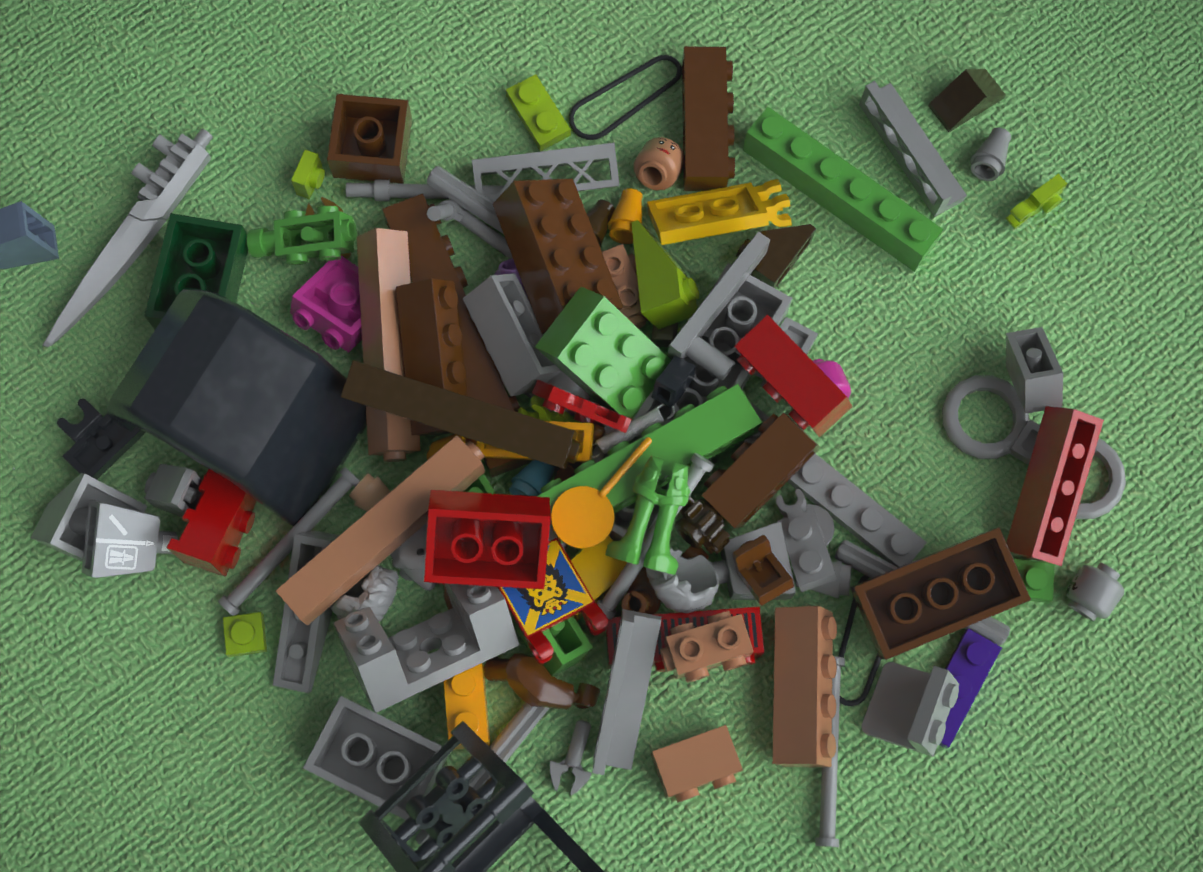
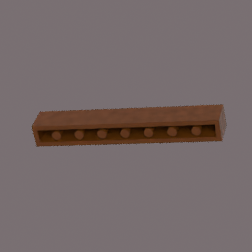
(431, 259)

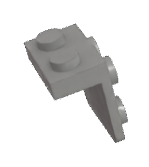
(911, 707)

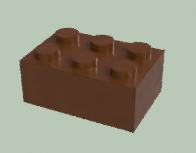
(759, 469)

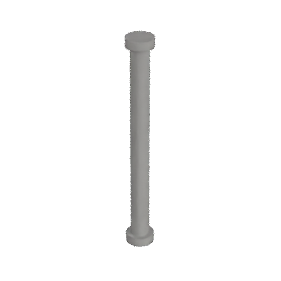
(285, 545)
(630, 571)
(829, 776)

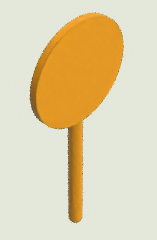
(584, 514)

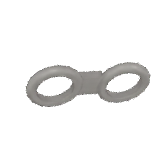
(1023, 438)

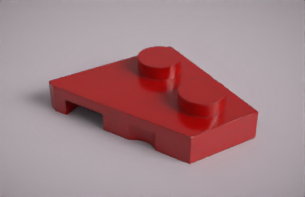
(586, 411)

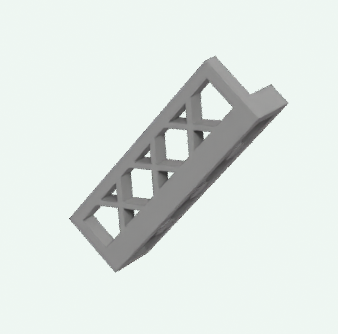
(911, 148)
(551, 159)
(626, 691)

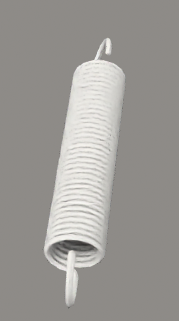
(635, 429)

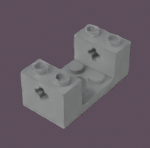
(401, 667)

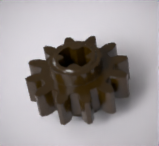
(702, 526)

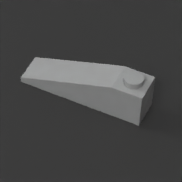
(301, 644)

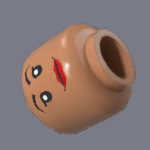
(659, 163)

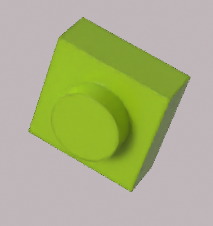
(308, 174)
(245, 634)

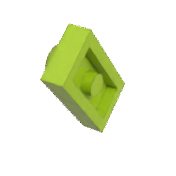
(538, 112)

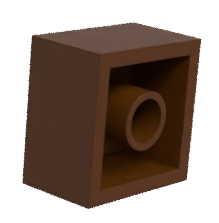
(369, 138)

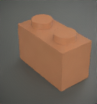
(696, 763)

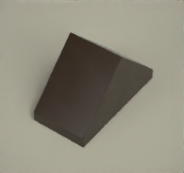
(966, 98)

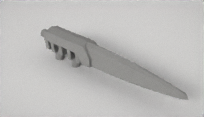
(157, 200)

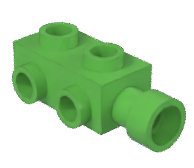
(326, 233)

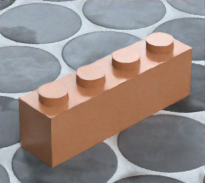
(804, 687)

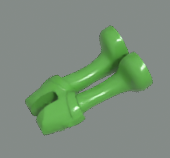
(645, 485)

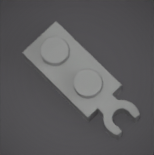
(805, 544)

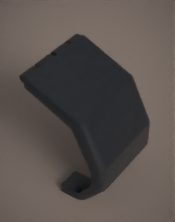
(242, 402)

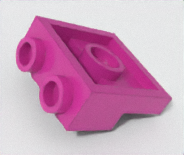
(331, 304)

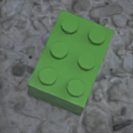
(603, 353)

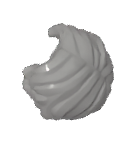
(691, 586)
(372, 591)

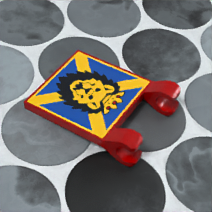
(559, 600)

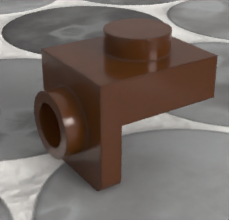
(761, 570)

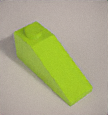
(663, 287)

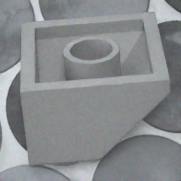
(66, 515)

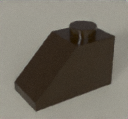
(783, 252)

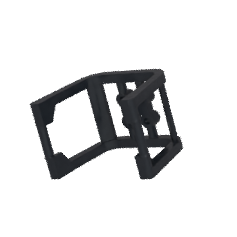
(458, 814)

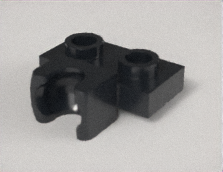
(97, 441)

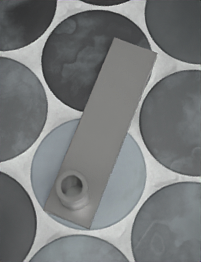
(689, 339)

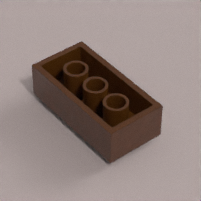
(552, 245)
(940, 593)

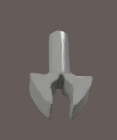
(573, 759)

